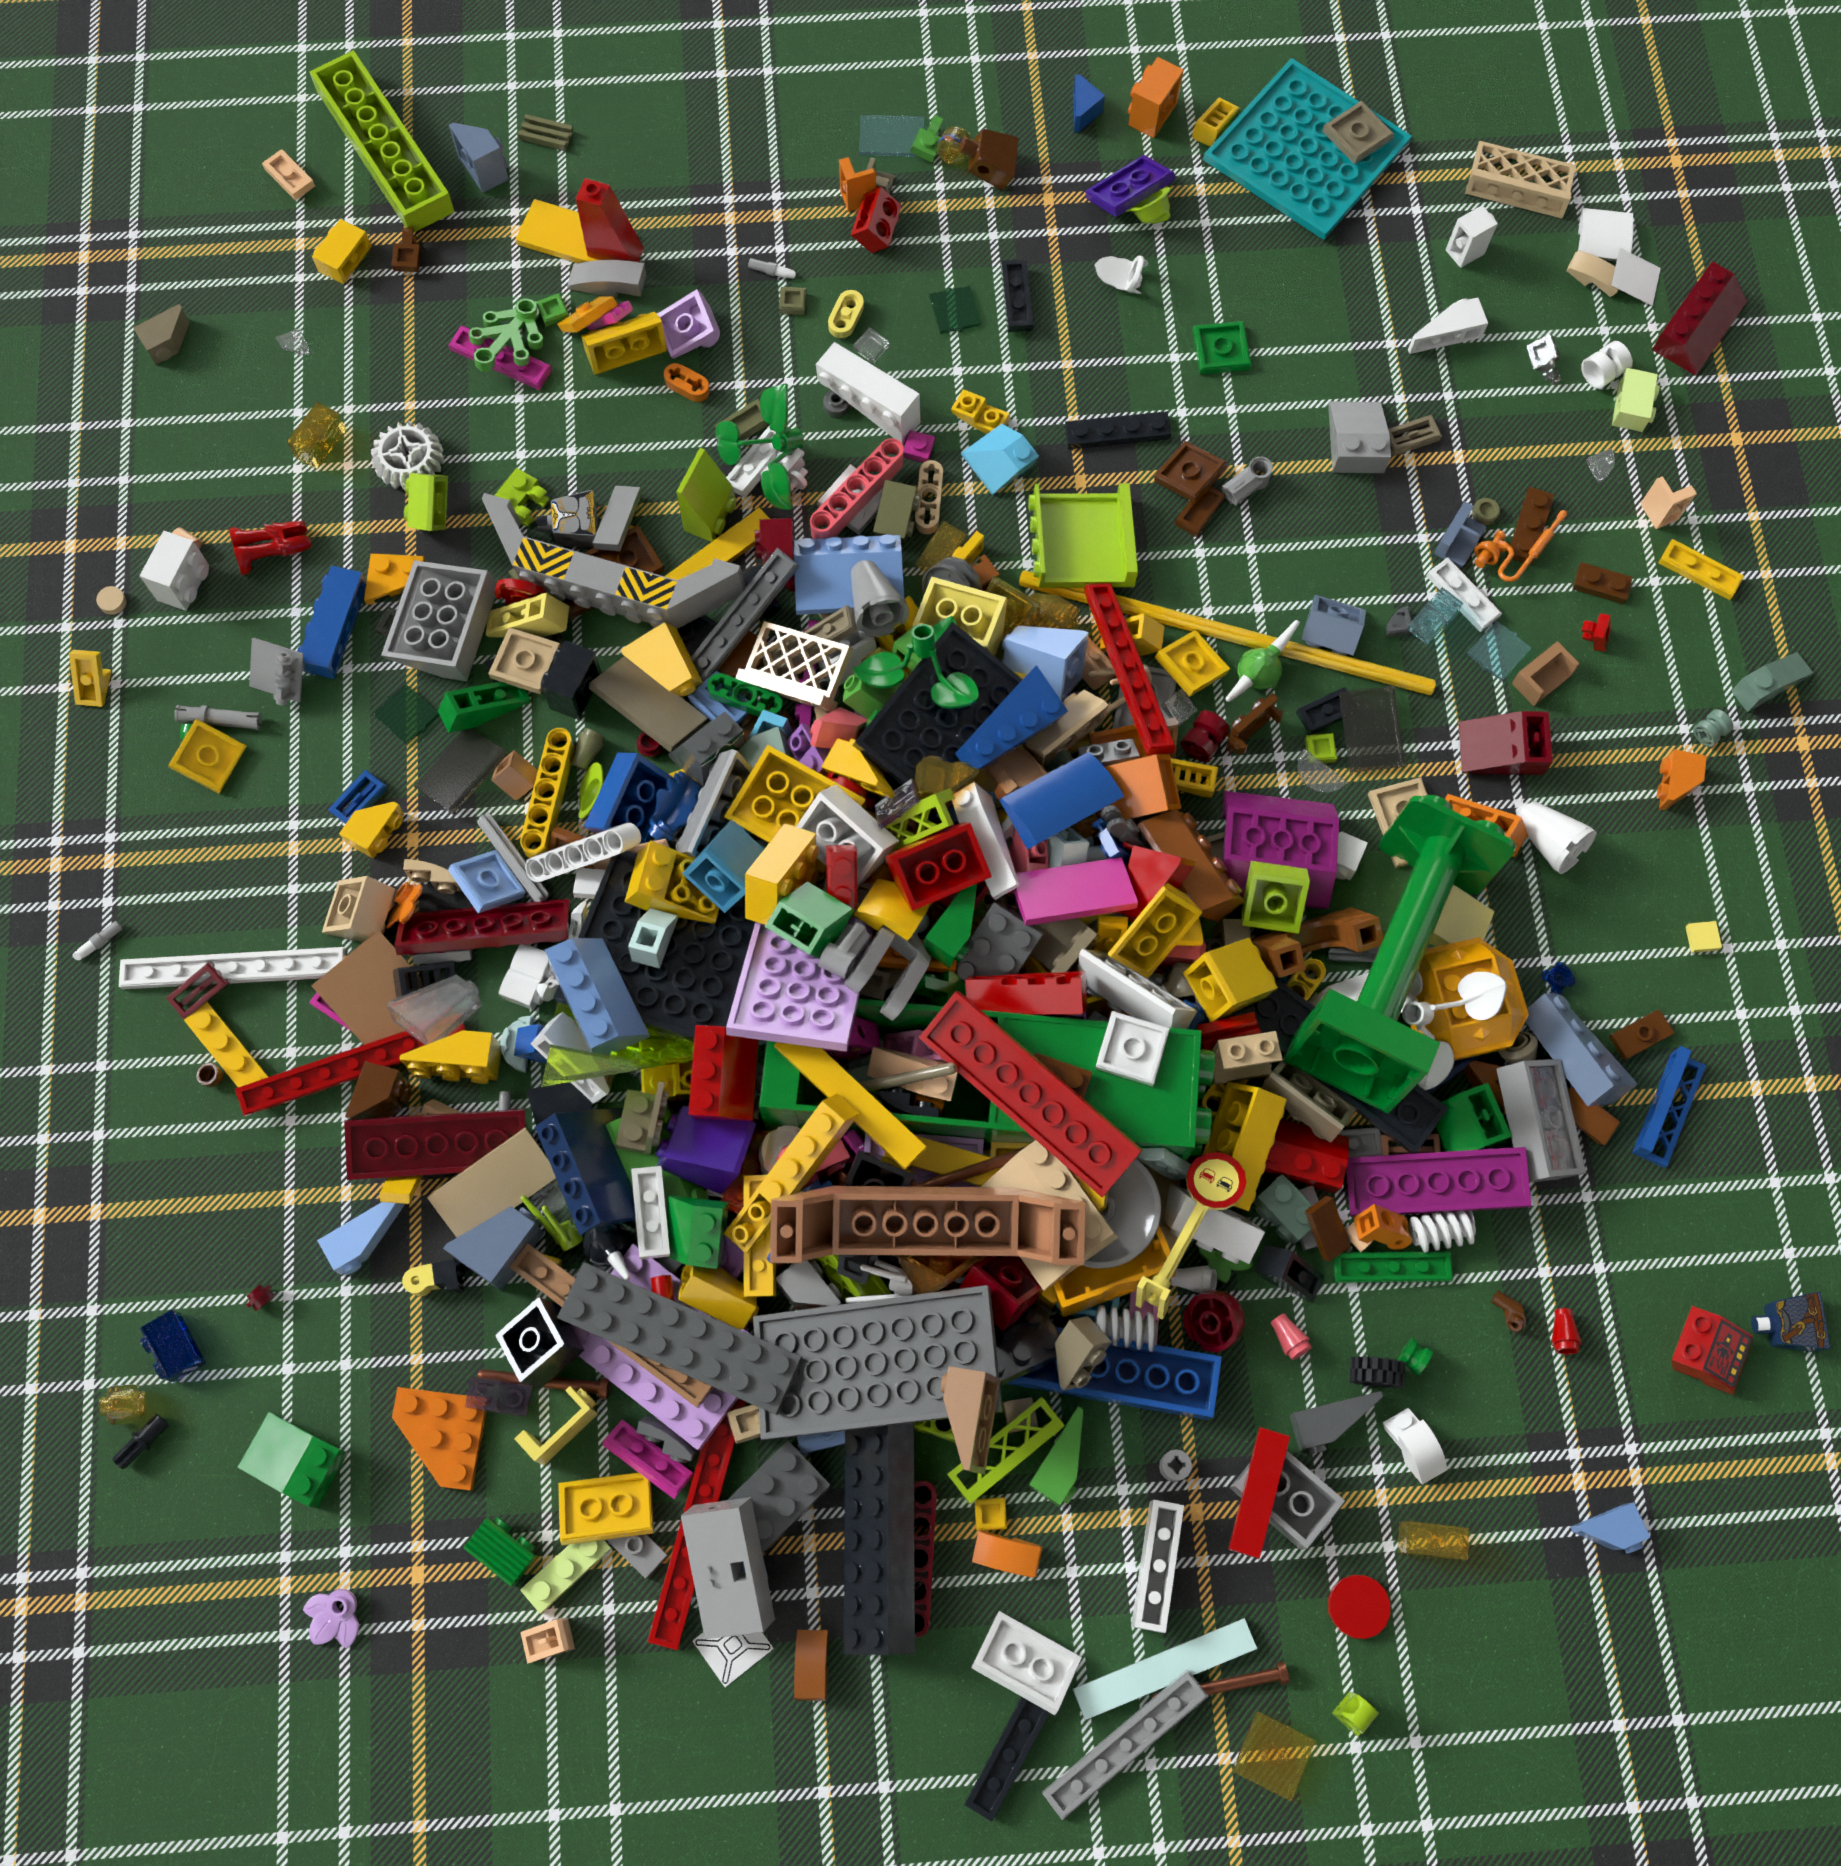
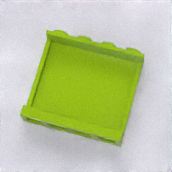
(1083, 539)

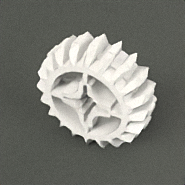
(390, 453)

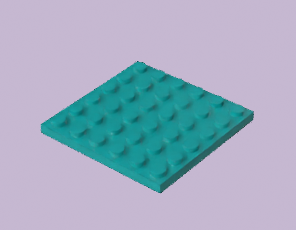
(1287, 158)

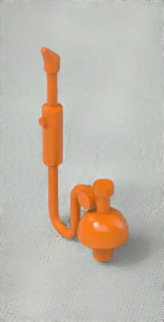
(1489, 551)

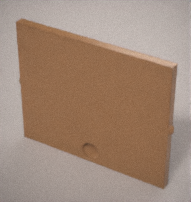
(363, 986)

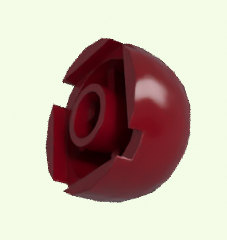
(1214, 1320)

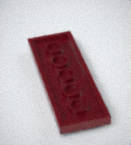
(492, 928)
(425, 1142)

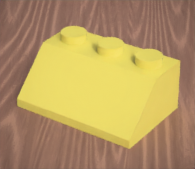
(973, 610)

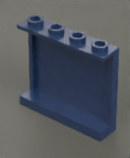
(588, 1167)

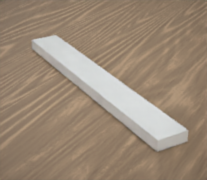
(233, 966)

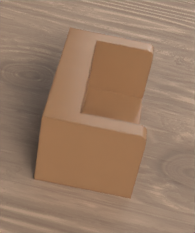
(1545, 673)

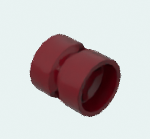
(1205, 736)

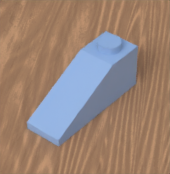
(357, 1239)

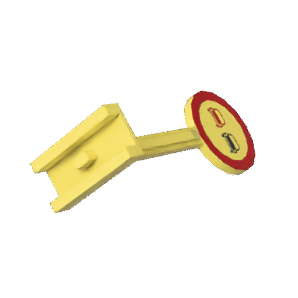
(1214, 1183)

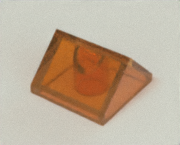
(935, 1272)

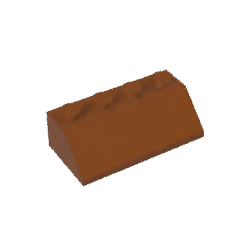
(1207, 882)

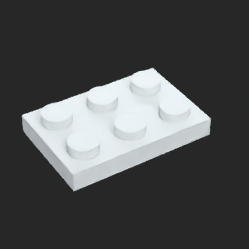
(1026, 1663)

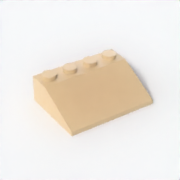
(1042, 1172)

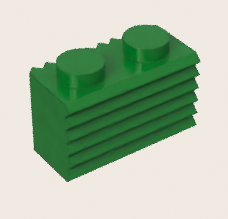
(501, 1551)

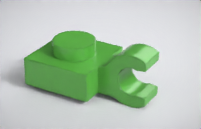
(927, 140)

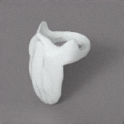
(1121, 272)

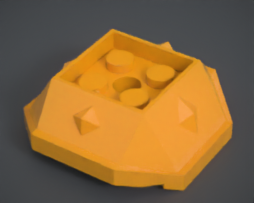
(1441, 973)

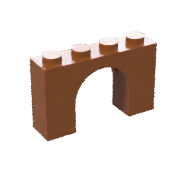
(1347, 928)

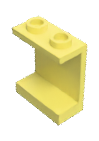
(544, 1453)

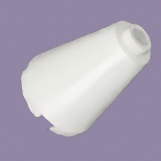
(1556, 835)

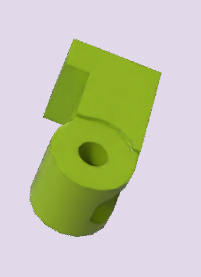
(1355, 1713)

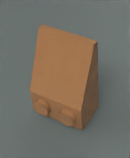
(971, 1406)

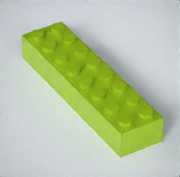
(382, 141)

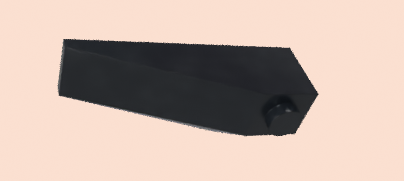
(870, 1170)

